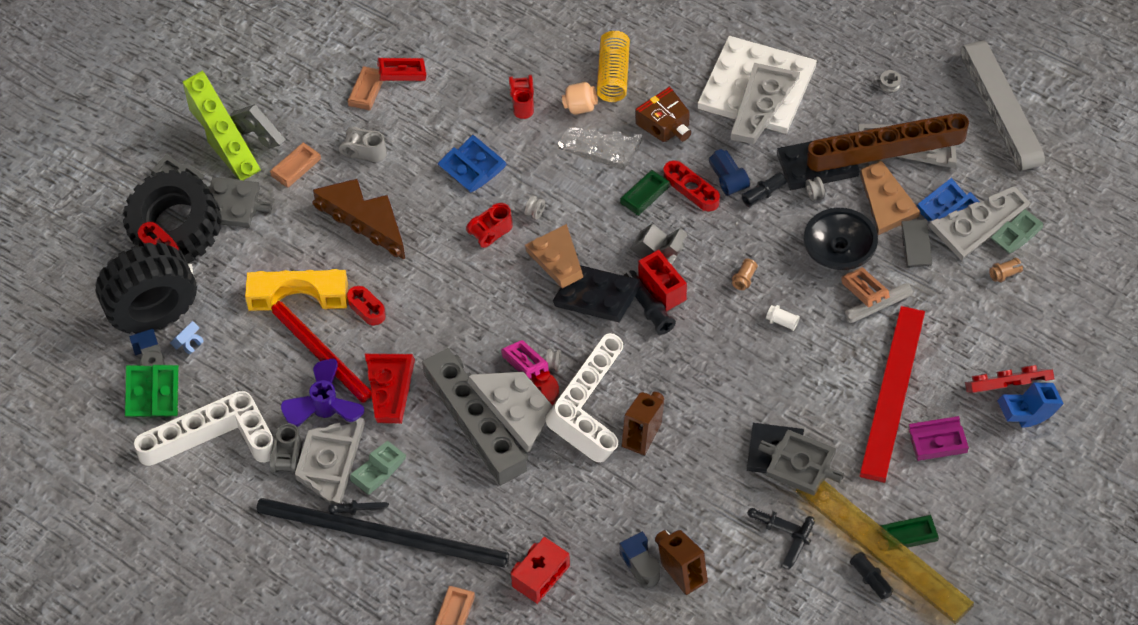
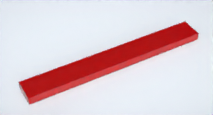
(892, 394)

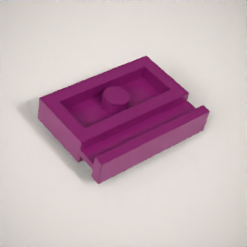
(938, 438)

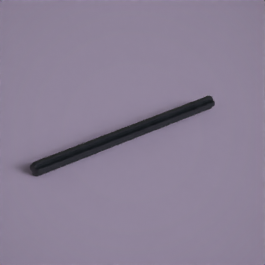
(383, 532)

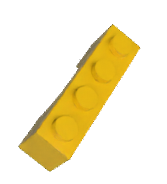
(267, 288)

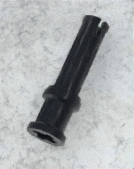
(653, 309)

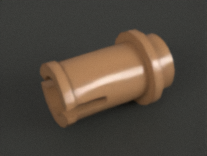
(1001, 271)
(743, 278)

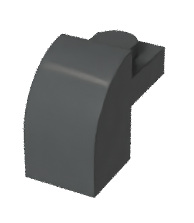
(653, 239)

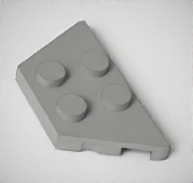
(514, 403)
(329, 459)

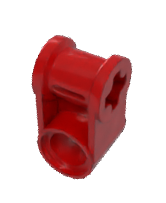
(522, 96)
(489, 226)

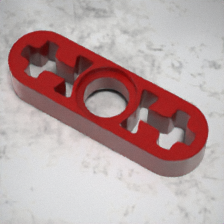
(694, 195)

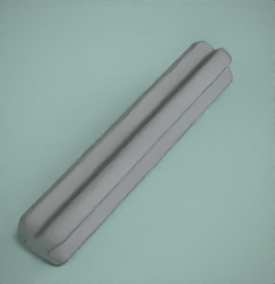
(861, 310)

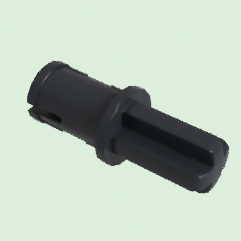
(763, 189)
(871, 575)

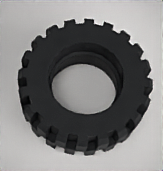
(167, 191)
(146, 288)

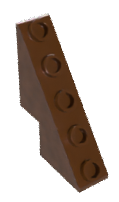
(369, 217)

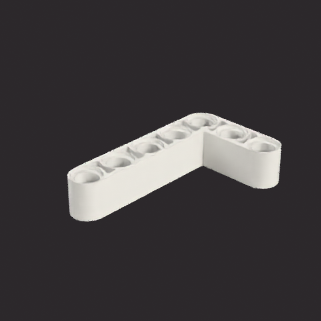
(570, 420)
(209, 427)

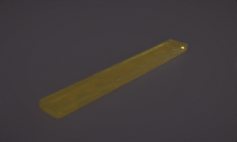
(889, 552)

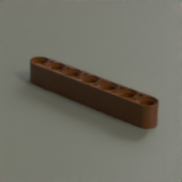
(887, 142)

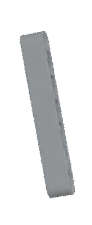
(1002, 105)

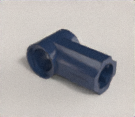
(730, 176)

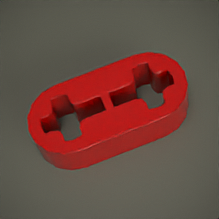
(161, 235)
(362, 308)

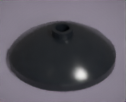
(840, 229)

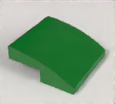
(151, 391)

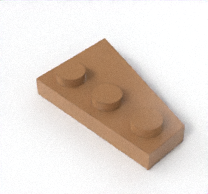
(887, 198)
(556, 256)

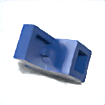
(1032, 407)

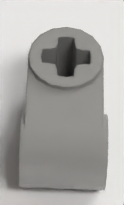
(364, 145)

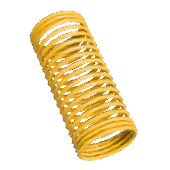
(611, 80)

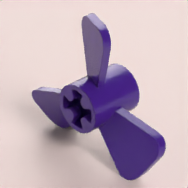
(321, 399)

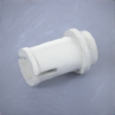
(782, 317)

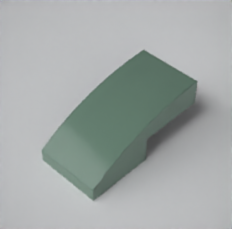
(1018, 232)
(379, 468)

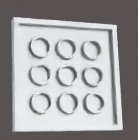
(731, 74)

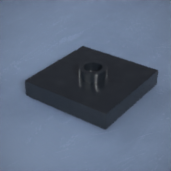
(773, 434)

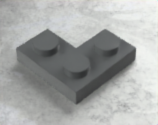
(253, 120)

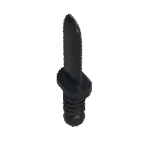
(354, 506)
(773, 521)
(800, 539)

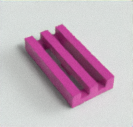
(520, 360)

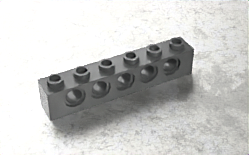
(501, 465)

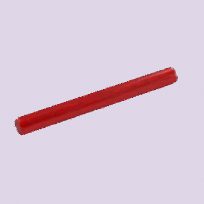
(320, 350)

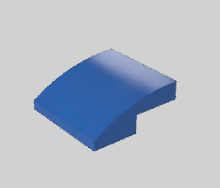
(472, 164)
(945, 200)

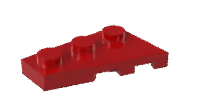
(1006, 377)
(390, 384)

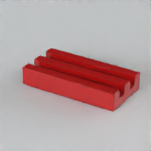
(401, 69)

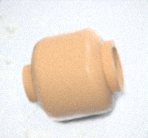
(580, 98)

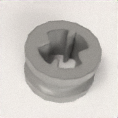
(893, 75)
(815, 188)
(534, 207)
(553, 359)

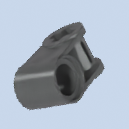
(286, 453)

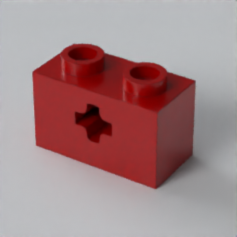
(662, 280)
(540, 569)

